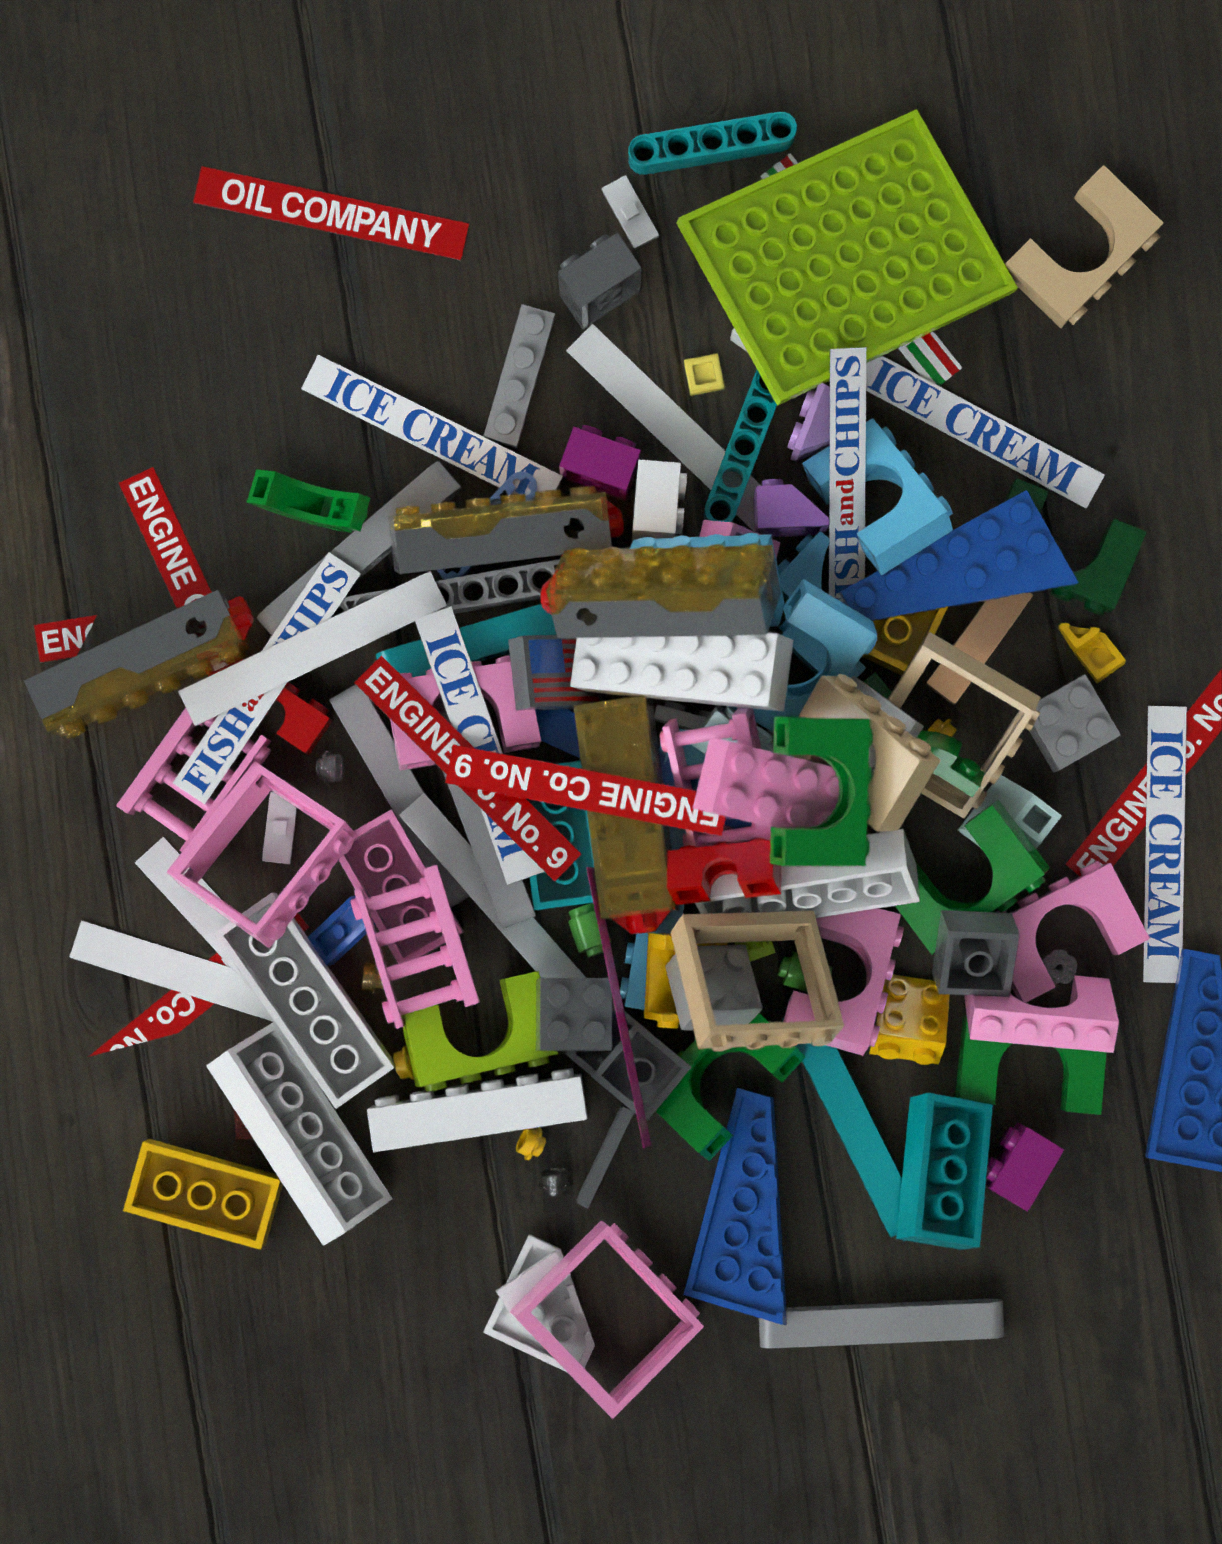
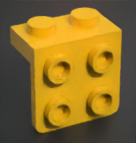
(912, 1021)

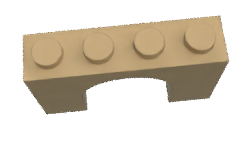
(1128, 228)
(901, 760)

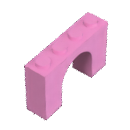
(517, 728)
(1098, 894)
(872, 937)
(1085, 1024)

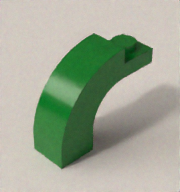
(308, 502)
(957, 771)

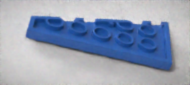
(982, 560)
(1189, 1088)
(741, 1233)

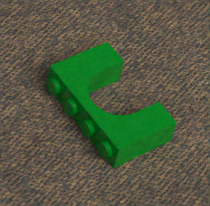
(843, 835)
(1014, 867)
(979, 1070)
(684, 1106)

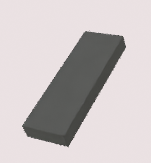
(604, 1156)

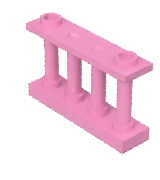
(740, 728)
(158, 770)
(441, 921)

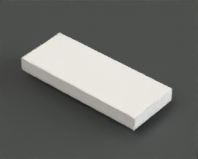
(630, 212)
(279, 830)
(518, 1287)

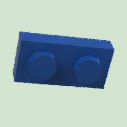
(337, 934)

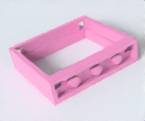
(226, 823)
(653, 1362)

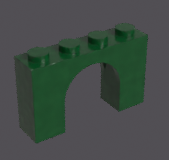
(1106, 575)

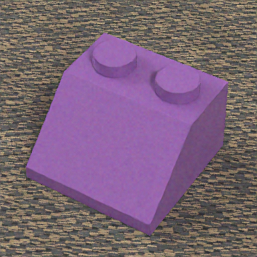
(785, 511)

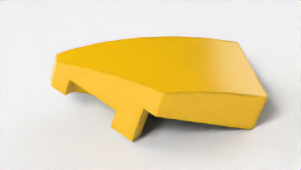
(1093, 650)

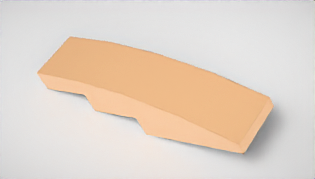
(979, 641)

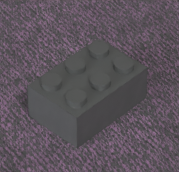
(599, 279)

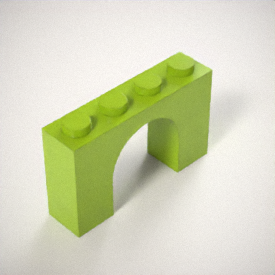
(436, 1060)

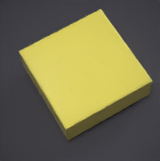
(704, 374)

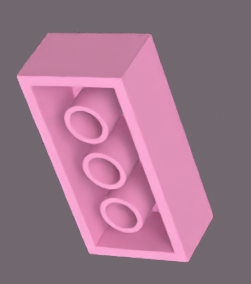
(765, 786)
(385, 861)

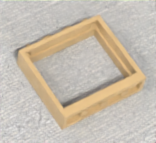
(993, 682)
(756, 927)

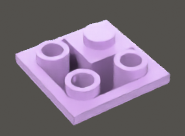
(815, 431)

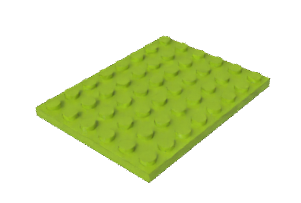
(846, 254)

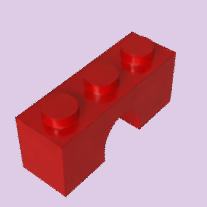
(303, 721)
(695, 869)

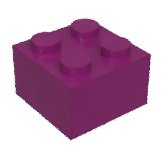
(600, 461)
(1021, 1165)

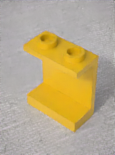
(658, 994)

